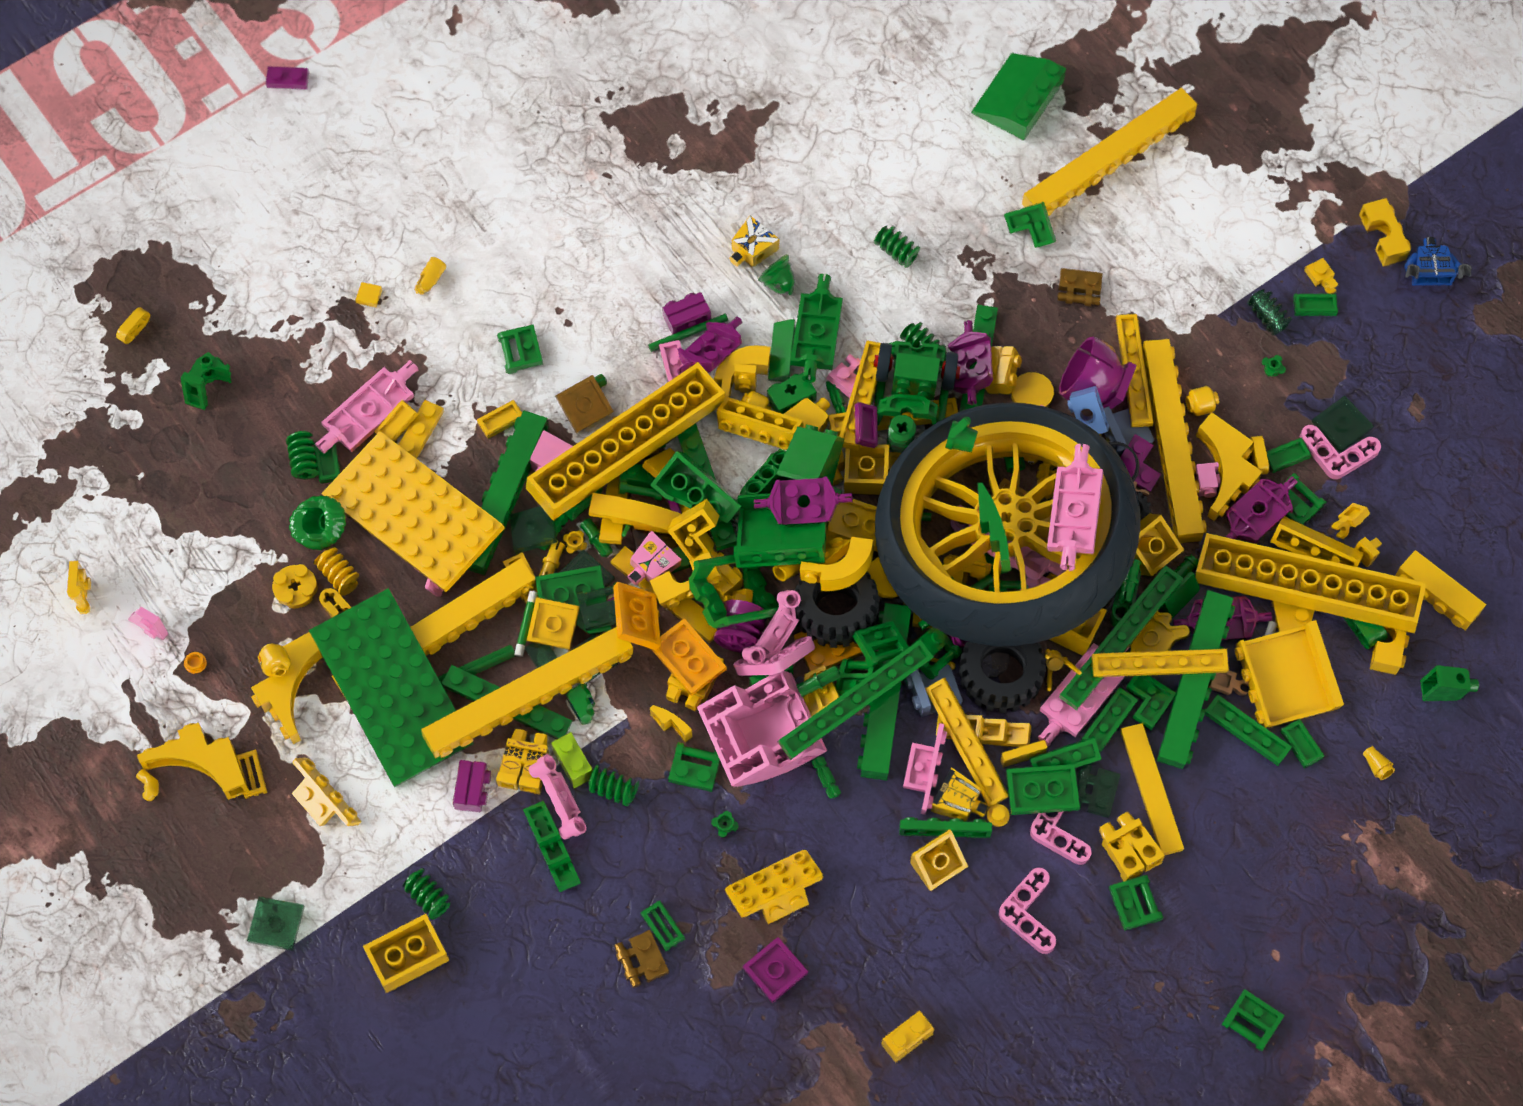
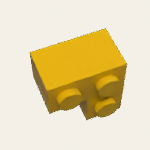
(691, 529)

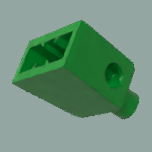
(1447, 684)

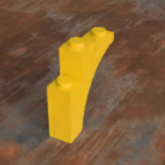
(1231, 452)
(279, 693)
(193, 751)

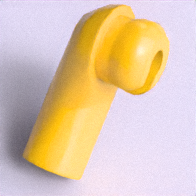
(151, 785)

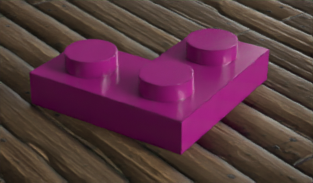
(1147, 476)

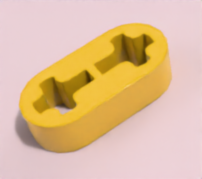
(133, 325)
(1259, 454)
(328, 606)

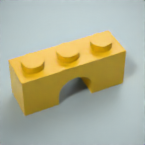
(1381, 216)
(671, 592)
(1389, 656)

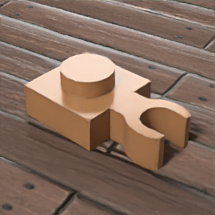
(1226, 683)

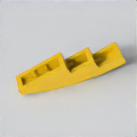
(632, 512)
(612, 532)
(997, 731)

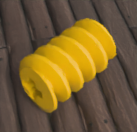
(337, 571)

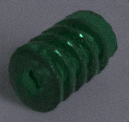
(1268, 311)

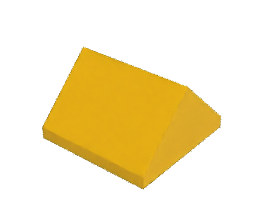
(938, 860)

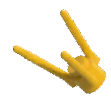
(1054, 662)

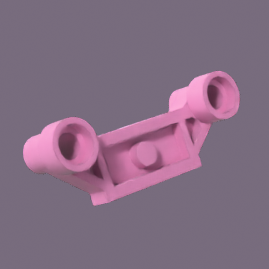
(777, 630)
(560, 795)

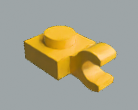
(1322, 274)
(1350, 517)

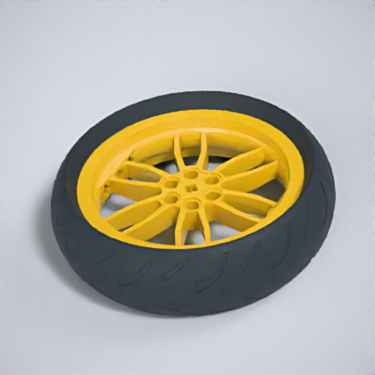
(1003, 616)

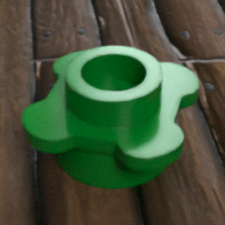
(1273, 371)
(718, 823)

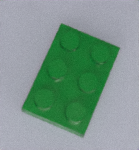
(1042, 789)

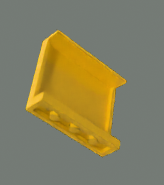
(1289, 675)

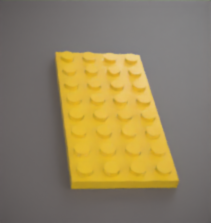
(414, 511)

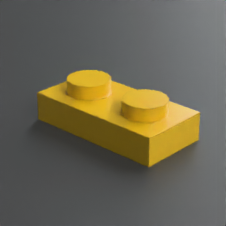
(745, 378)

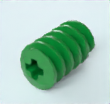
(896, 247)
(916, 336)
(900, 433)
(302, 455)
(612, 787)
(425, 894)

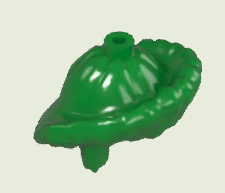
(318, 522)

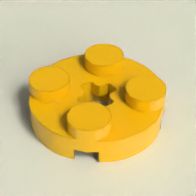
(289, 575)

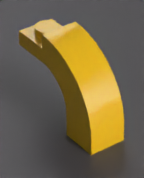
(747, 355)
(843, 573)

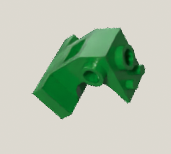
(194, 382)

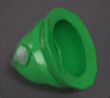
(779, 276)

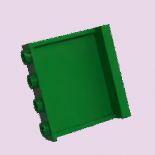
(767, 543)

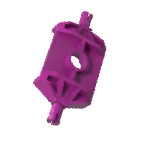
(711, 346)
(972, 348)
(785, 497)
(1252, 526)
(1240, 625)

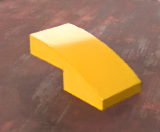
(667, 719)

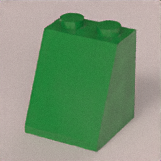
(812, 454)

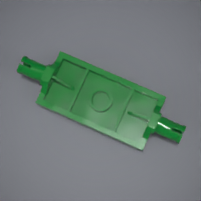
(816, 330)

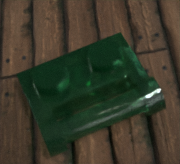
(598, 614)

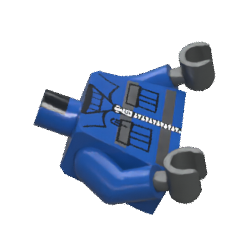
(1434, 265)

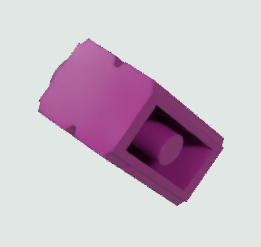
(686, 312)
(470, 786)

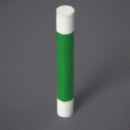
(522, 638)

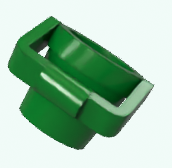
(961, 436)

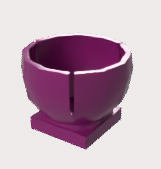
(1105, 372)

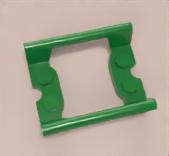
(916, 405)
(714, 608)

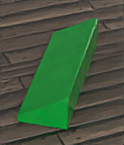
(781, 350)

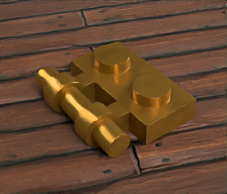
(1080, 282)
(648, 956)

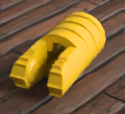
(430, 275)

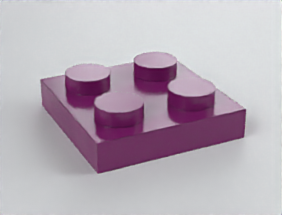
(775, 969)

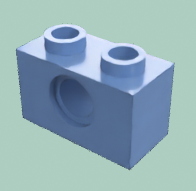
(1089, 399)

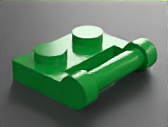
(527, 348)
(637, 481)
(1301, 511)
(878, 638)
(935, 641)
(849, 680)
(694, 774)
(1129, 906)
(1258, 1014)

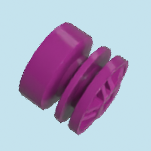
(740, 635)

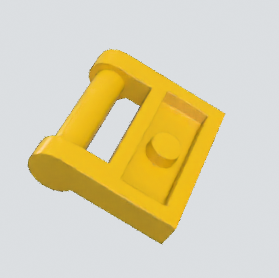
(77, 586)

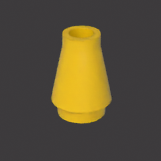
(1378, 763)

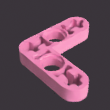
(1335, 459)
(778, 662)
(1052, 832)
(1020, 909)

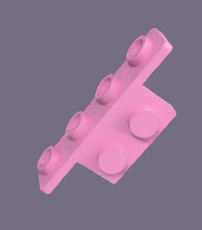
(921, 768)

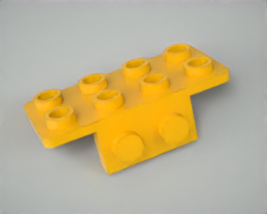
(777, 888)

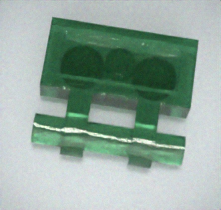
(1103, 791)

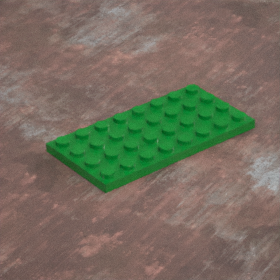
(386, 683)

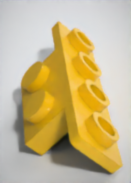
(319, 796)

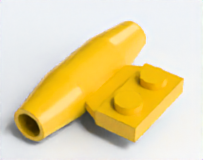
(835, 550)

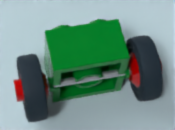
(916, 373)

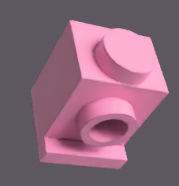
(1207, 479)

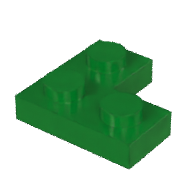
(1032, 218)
(1155, 698)

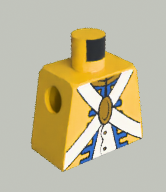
(753, 243)

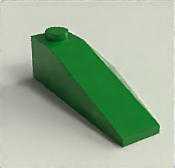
(690, 484)

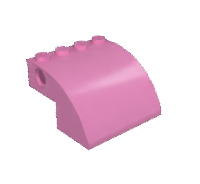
(749, 724)

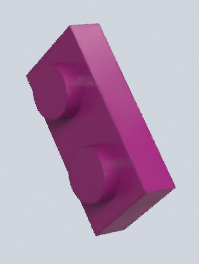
(287, 77)

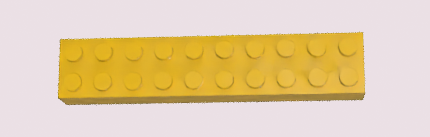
(625, 441)
(1310, 583)

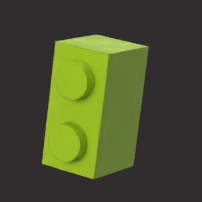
(572, 760)

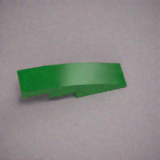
(992, 523)
(551, 846)

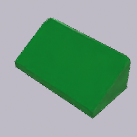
(1182, 595)

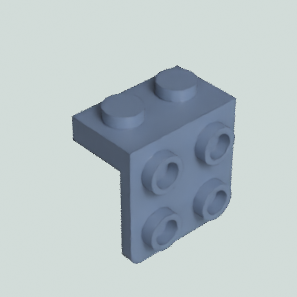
(1121, 430)
(918, 682)

